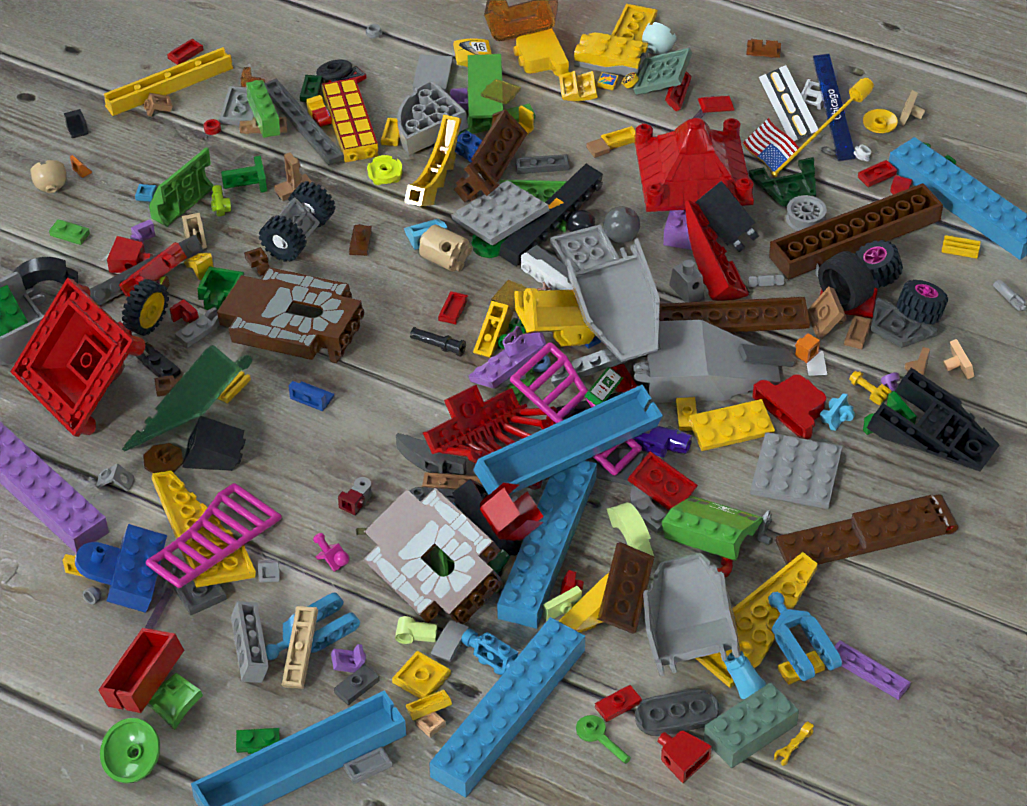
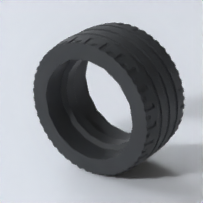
(848, 277)

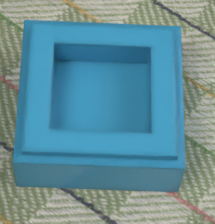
(145, 192)

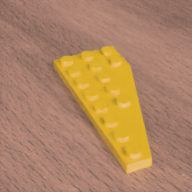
(182, 512)
(756, 616)

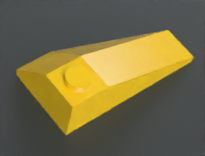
(586, 611)

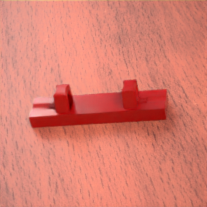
(155, 268)

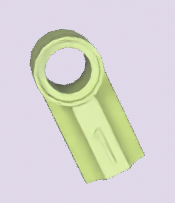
(410, 630)

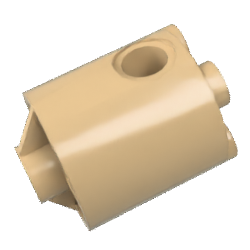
(444, 248)

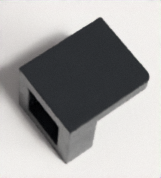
(76, 123)

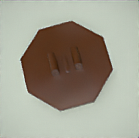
(163, 458)

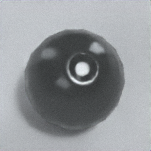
(621, 224)

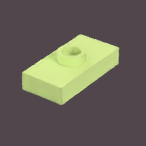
(562, 603)

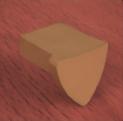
(921, 364)

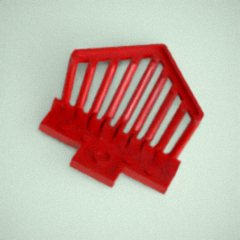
(477, 420)

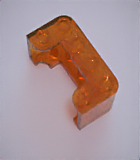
(519, 19)

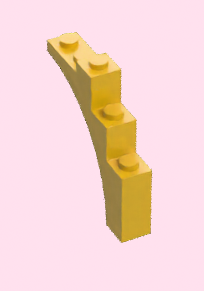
(424, 189)

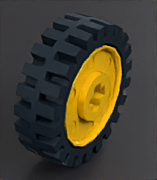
(145, 307)

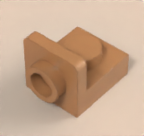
(157, 102)

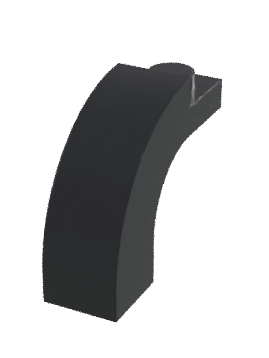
(45, 269)

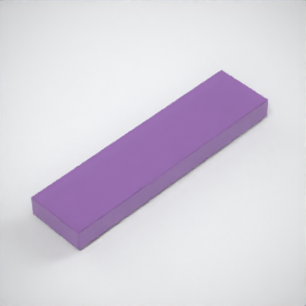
(872, 671)

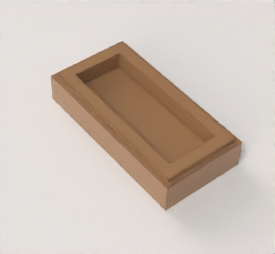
(858, 332)

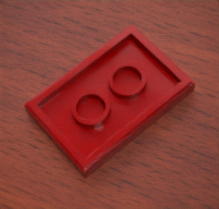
(662, 481)

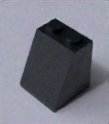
(214, 446)

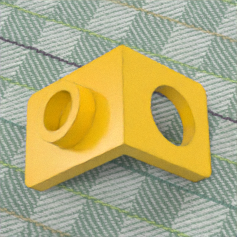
(526, 119)

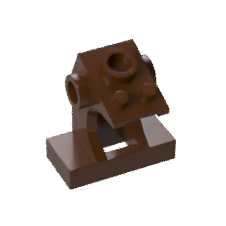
(468, 187)

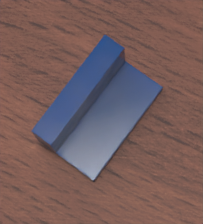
(310, 395)

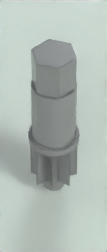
(1012, 297)

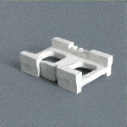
(808, 92)

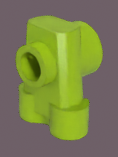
(219, 203)

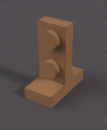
(293, 177)

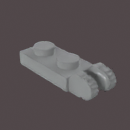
(199, 328)

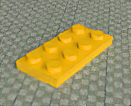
(731, 425)

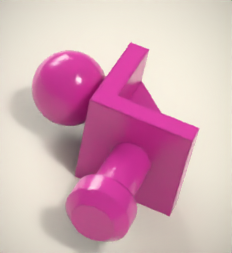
(331, 553)

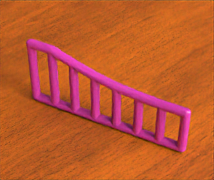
(558, 417)
(203, 521)

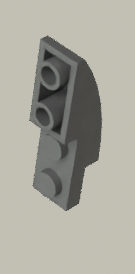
(419, 454)

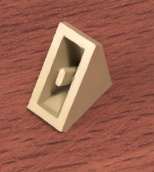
(193, 226)

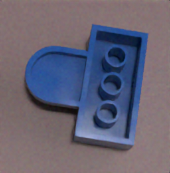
(124, 567)

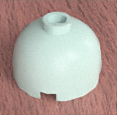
(658, 38)

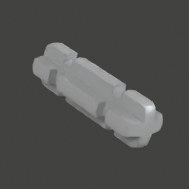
(766, 280)

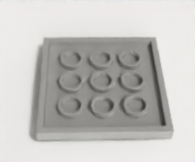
(500, 212)
(796, 470)

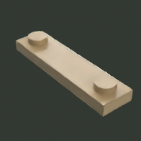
(300, 647)

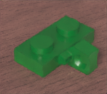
(256, 739)

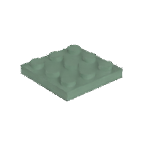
(663, 71)

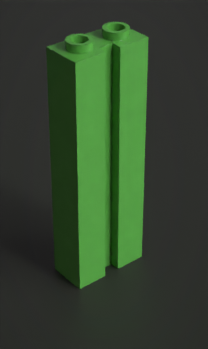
(482, 72)

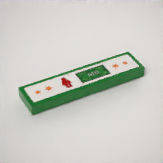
(603, 386)

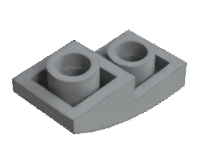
(449, 641)

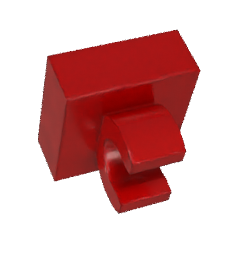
(569, 582)

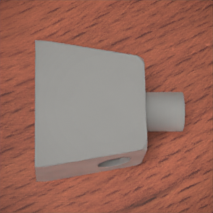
(687, 282)

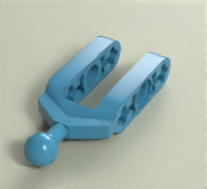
(813, 631)
(324, 636)

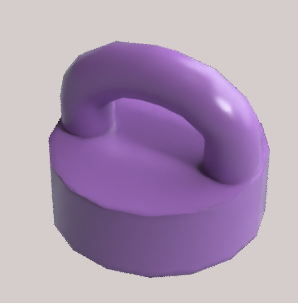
(891, 379)

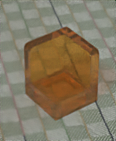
(247, 77)

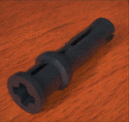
(445, 343)

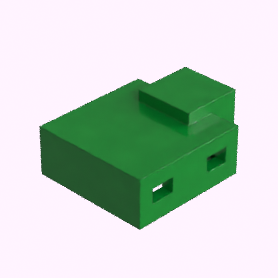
(216, 286)

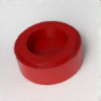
(212, 127)

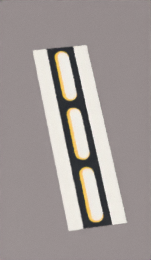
(788, 103)

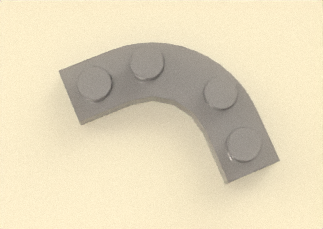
(649, 512)

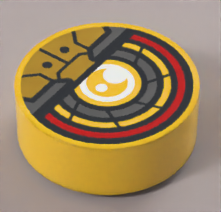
(630, 80)

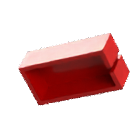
(141, 670)

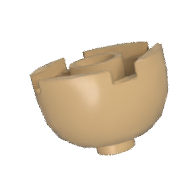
(48, 176)

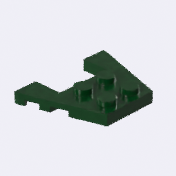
(788, 187)

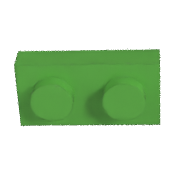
(69, 232)

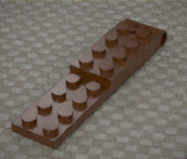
(742, 314)
(871, 530)

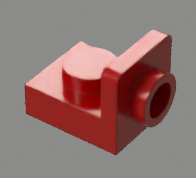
(183, 310)

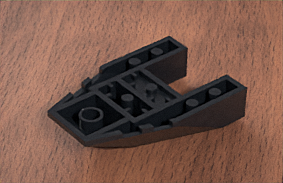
(944, 429)

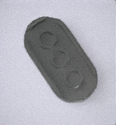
(676, 712)

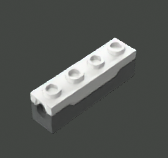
(546, 269)

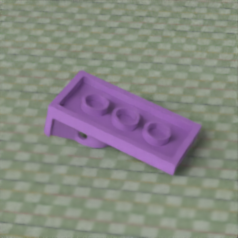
(510, 359)

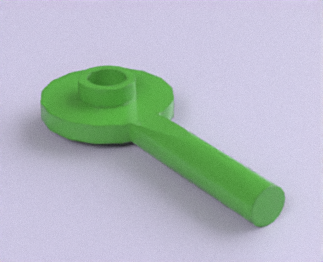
(593, 728)

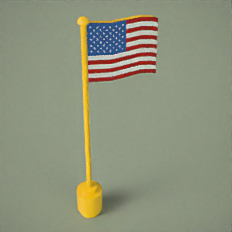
(778, 149)

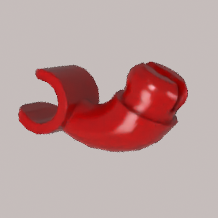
(727, 566)

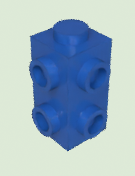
(467, 145)

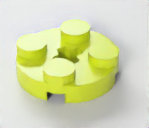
(390, 175)

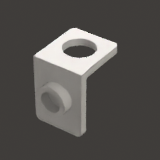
(113, 474)

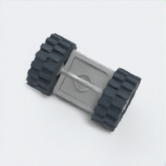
(287, 232)

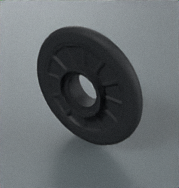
(334, 69)

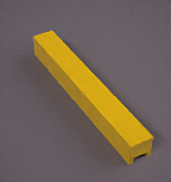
(168, 81)

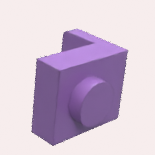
(460, 96)
(143, 231)
(348, 660)

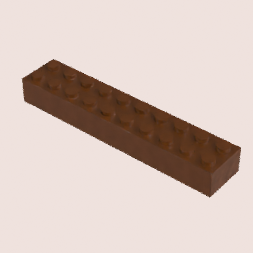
(850, 231)

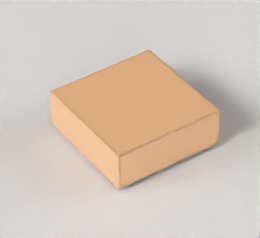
(431, 723)

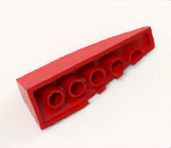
(718, 273)

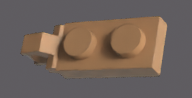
(252, 127)

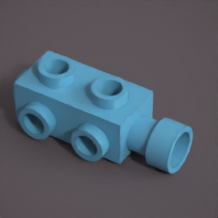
(490, 650)

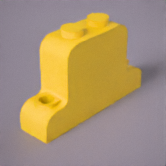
(541, 53)

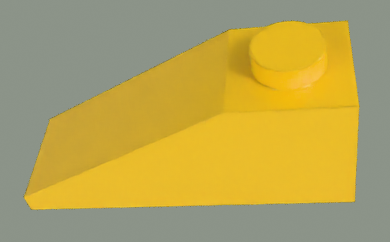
(494, 326)

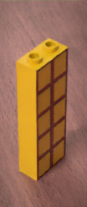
(350, 120)

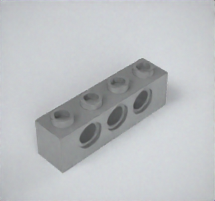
(249, 642)

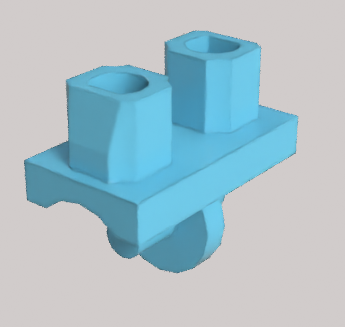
(839, 412)

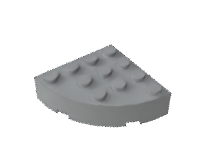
(422, 115)

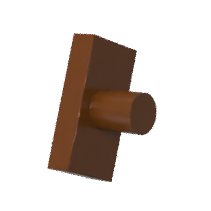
(360, 240)

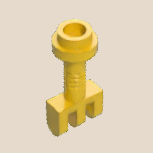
(878, 394)

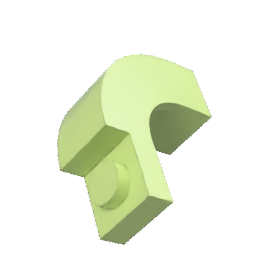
(631, 525)

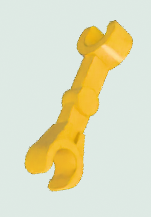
(806, 731)

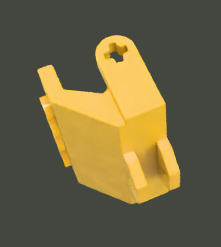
(553, 312)

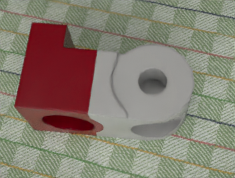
(356, 496)

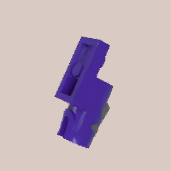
(664, 439)

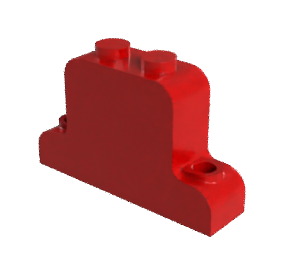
(793, 403)

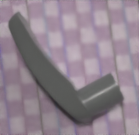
(761, 536)

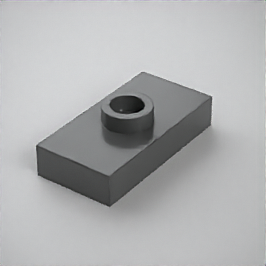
(356, 684)

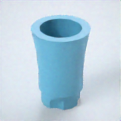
(744, 675)

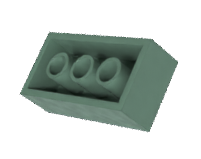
(751, 725)

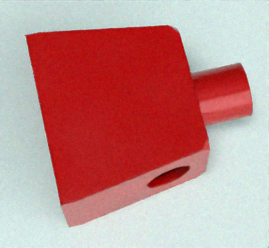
(126, 254)
(683, 754)

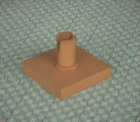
(826, 313)

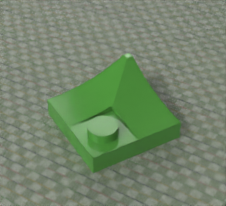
(174, 699)

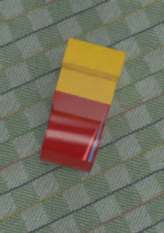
(318, 111)

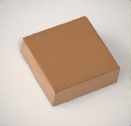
(598, 147)

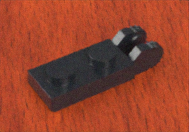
(158, 362)

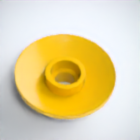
(880, 121)

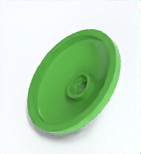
(120, 746)

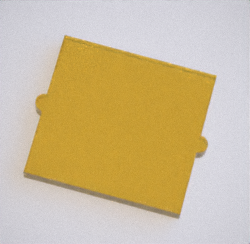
(501, 91)
(506, 294)

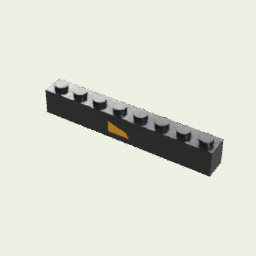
(561, 206)

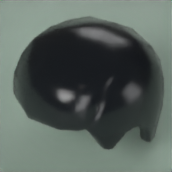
(580, 220)

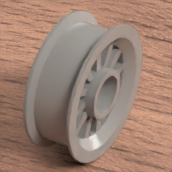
(805, 212)

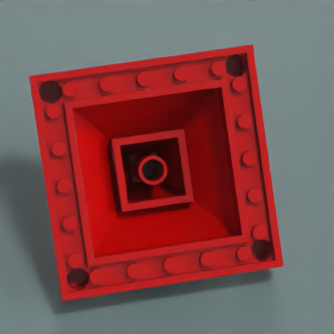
(691, 163)
(74, 357)

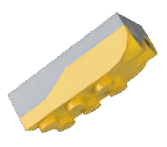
(610, 54)

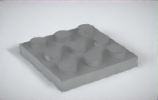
(587, 245)

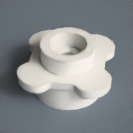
(862, 152)

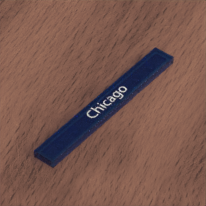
(832, 103)

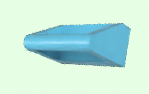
(415, 232)

